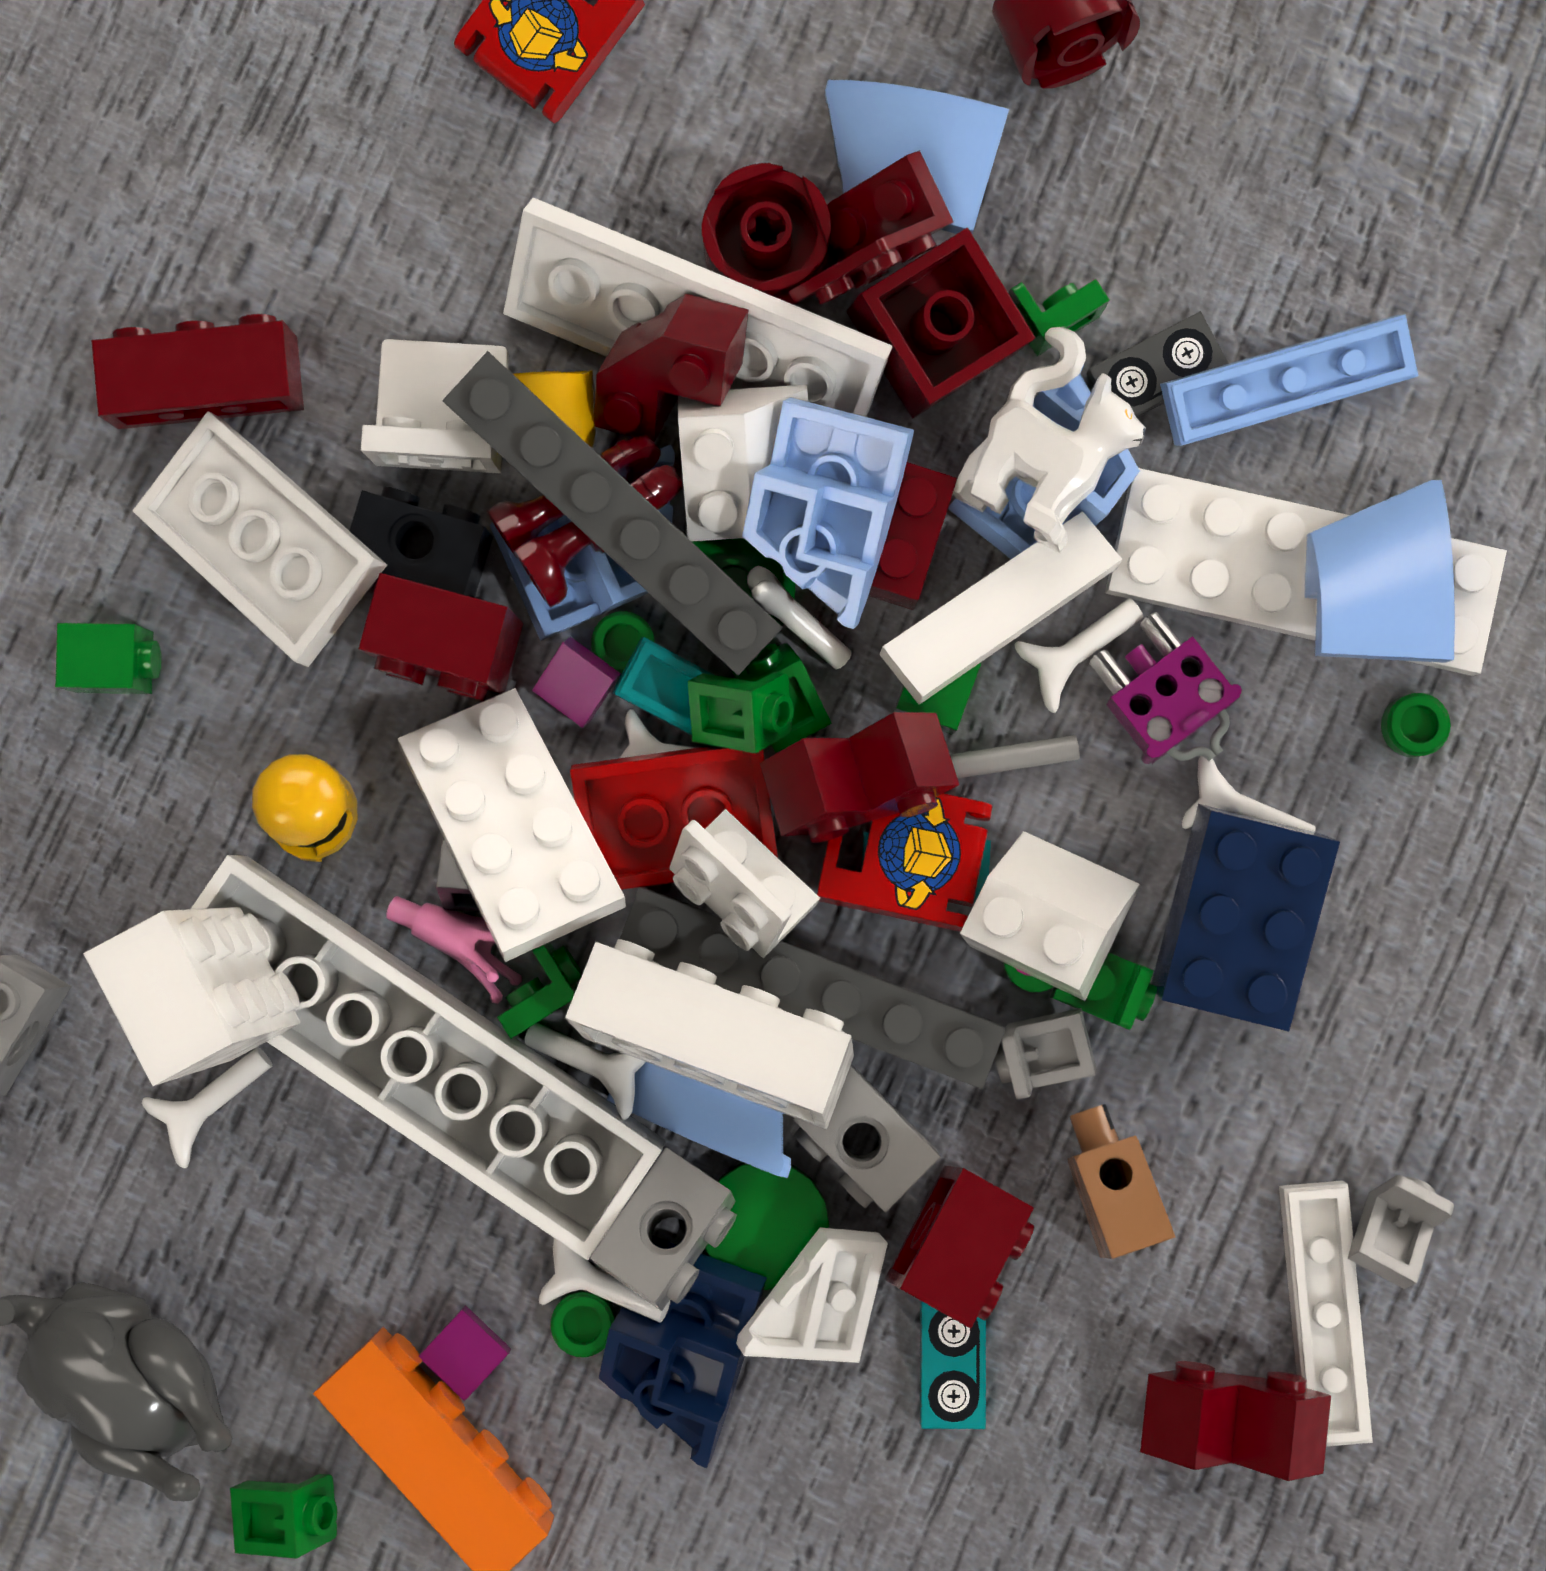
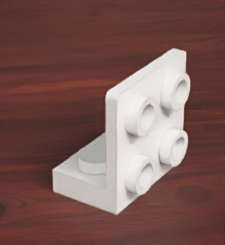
(412, 419)
(740, 883)

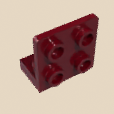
(879, 226)

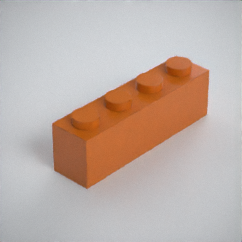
(436, 1454)

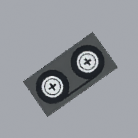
(1166, 356)

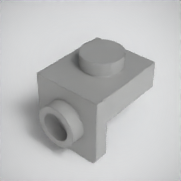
(1045, 1052)
(1398, 1229)

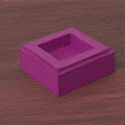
(576, 682)
(465, 1353)

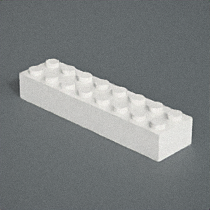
(442, 1068)

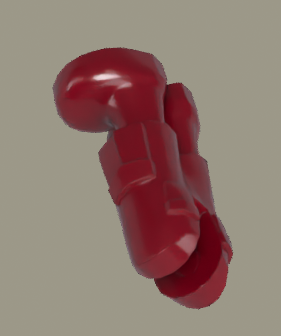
(548, 555)

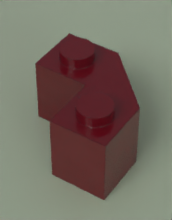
(682, 352)
(842, 782)
(1243, 1420)

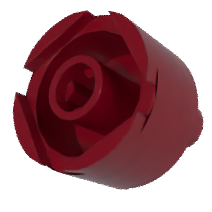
(1063, 37)
(773, 202)

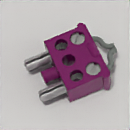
(1173, 717)

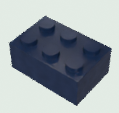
(1244, 917)

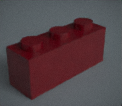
(195, 370)

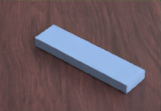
(1289, 380)

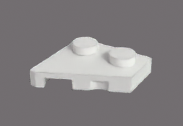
(820, 1301)

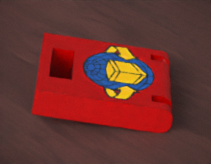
(545, 45)
(914, 865)

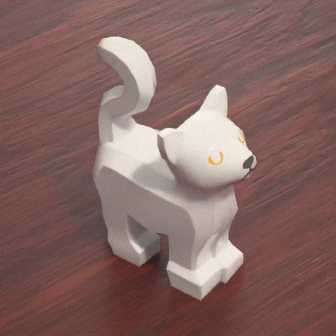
(1044, 454)

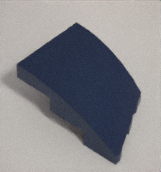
(690, 1361)

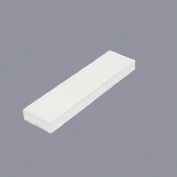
(998, 609)
(1326, 1304)

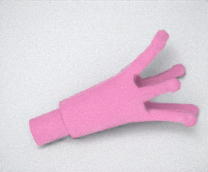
(456, 935)

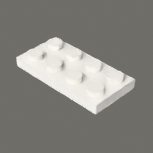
(259, 539)
(511, 824)

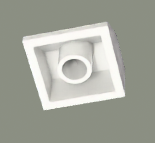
(723, 452)
(1050, 914)

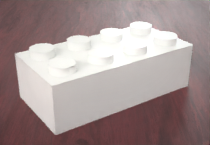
(193, 989)
(712, 1033)

